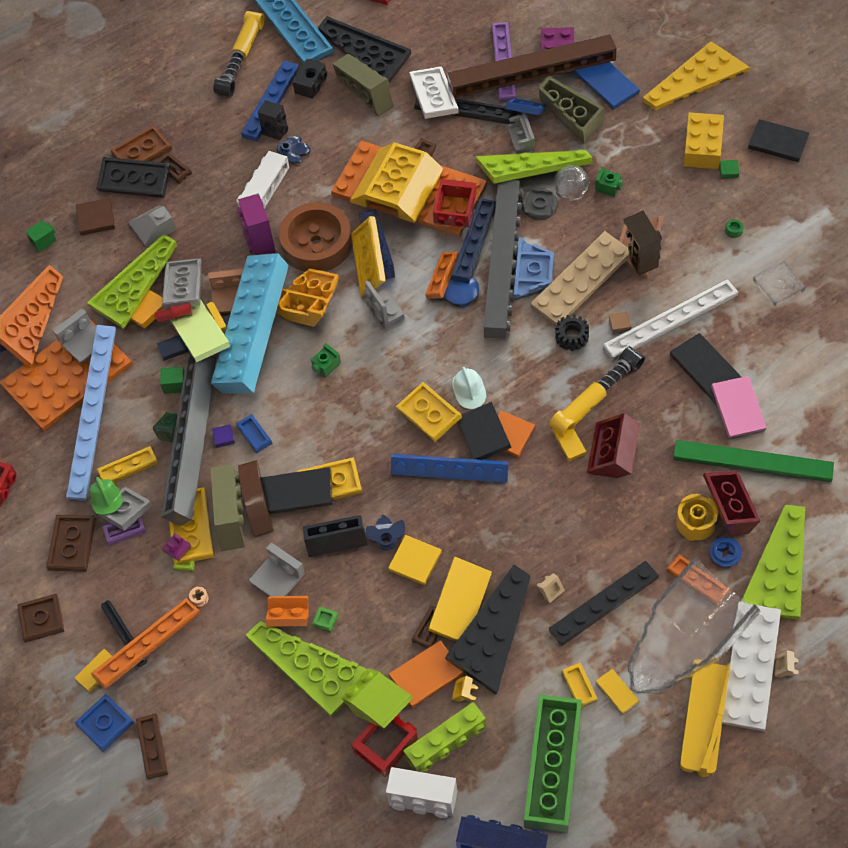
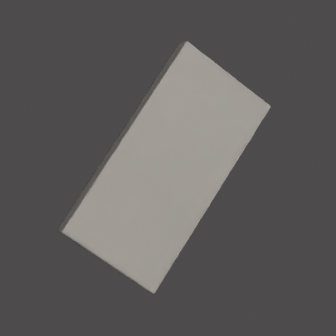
(182, 283)

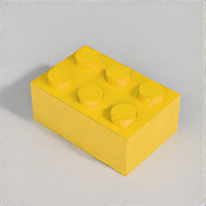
(703, 140)

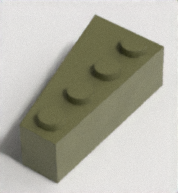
(364, 83)
(572, 108)
(227, 507)

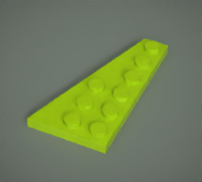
(516, 166)
(126, 291)
(779, 571)
(313, 669)

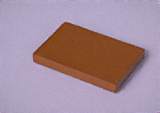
(144, 146)

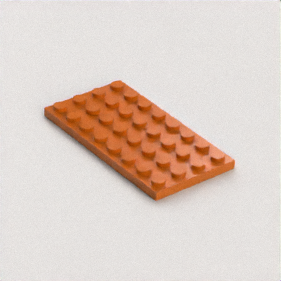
(359, 164)

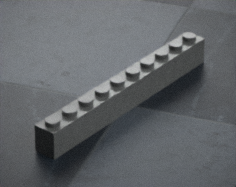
(502, 260)
(188, 441)

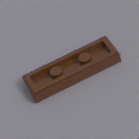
(151, 746)

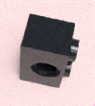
(310, 78)
(272, 120)

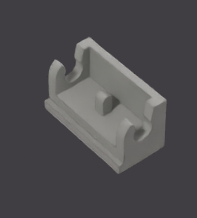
(521, 134)

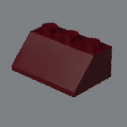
(614, 446)
(732, 501)

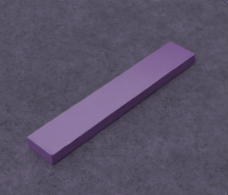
(502, 51)

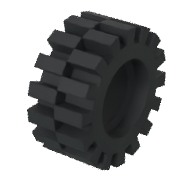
(572, 341)

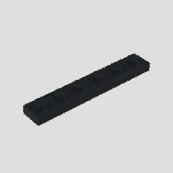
(603, 603)

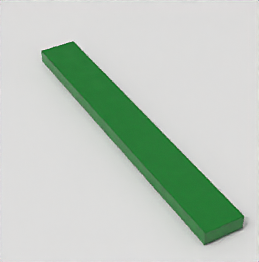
(754, 460)

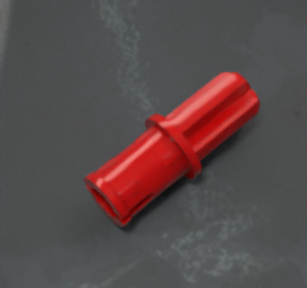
(173, 312)

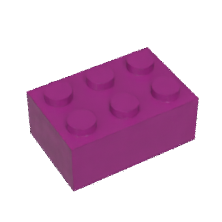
(255, 225)

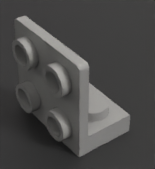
(383, 305)
(77, 335)
(277, 573)

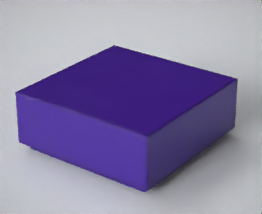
(223, 435)

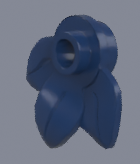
(293, 149)
(385, 531)

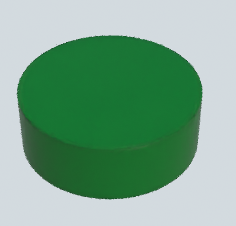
(734, 228)

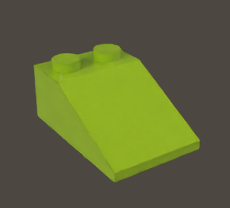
(376, 698)

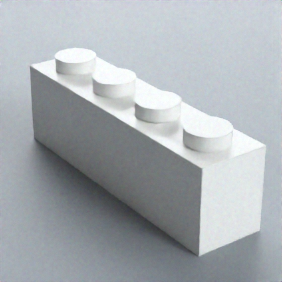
(267, 177)

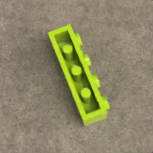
(445, 738)

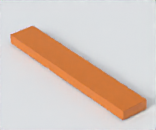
(145, 643)

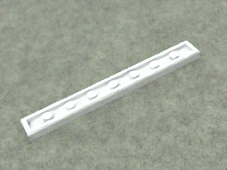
(671, 319)

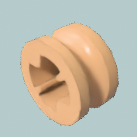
(204, 596)

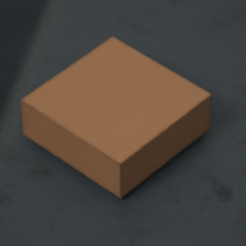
(619, 322)

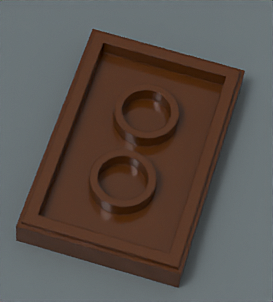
(71, 543)

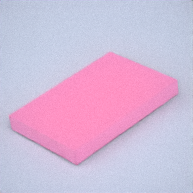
(738, 407)

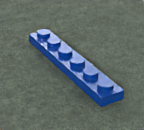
(274, 93)
(449, 468)

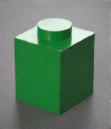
(41, 235)
(171, 379)

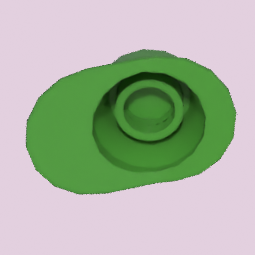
(105, 497)

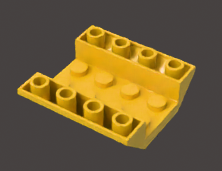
(399, 179)

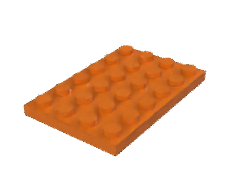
(55, 383)

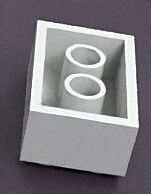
(421, 792)

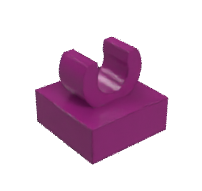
(176, 547)

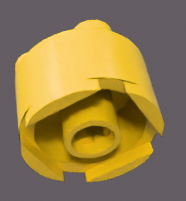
(696, 517)

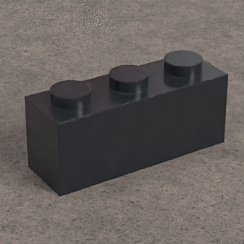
(334, 536)

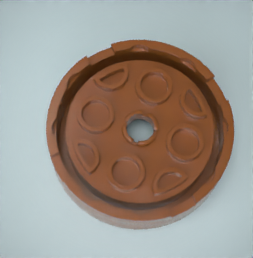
(313, 223)

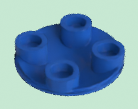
(461, 292)

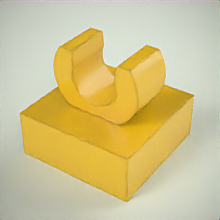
(462, 689)

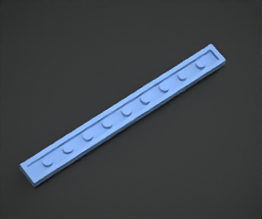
(91, 413)

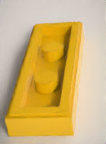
(128, 465)

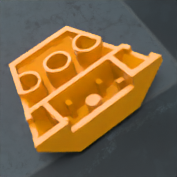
(307, 297)

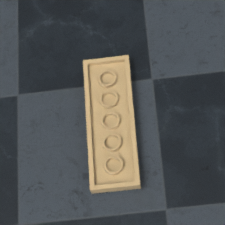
(581, 278)

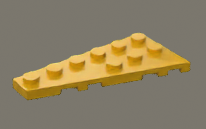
(697, 74)

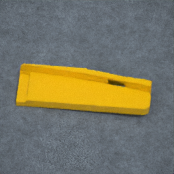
(704, 720)

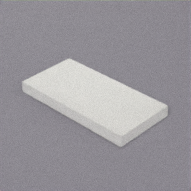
(433, 92)

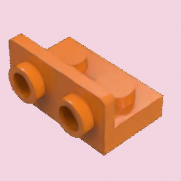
(287, 611)

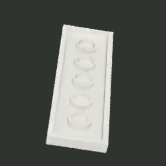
(752, 672)

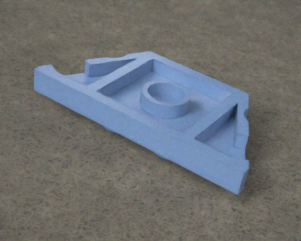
(533, 269)

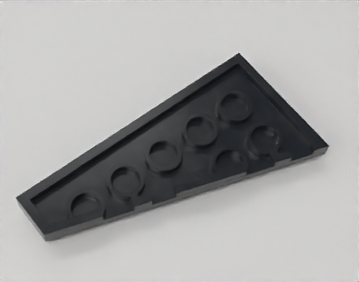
(370, 49)
(488, 638)

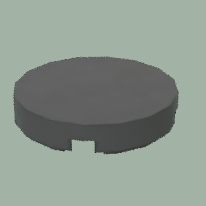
(539, 204)

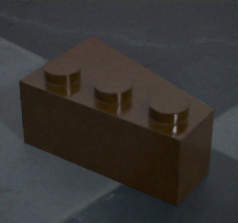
(645, 243)

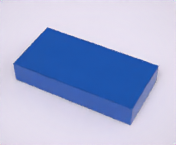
(254, 433)

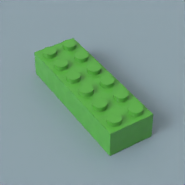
(552, 764)

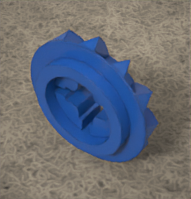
(720, 544)

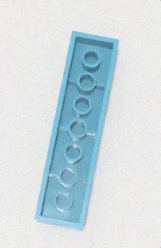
(250, 324)

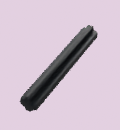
(119, 625)

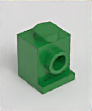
(608, 182)
(325, 360)

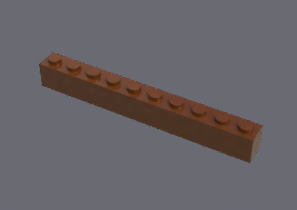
(532, 66)

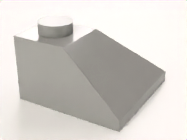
(153, 225)

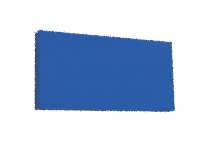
(608, 83)

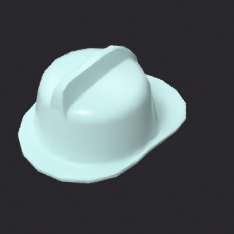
(469, 389)

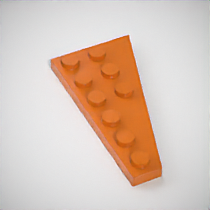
(27, 316)

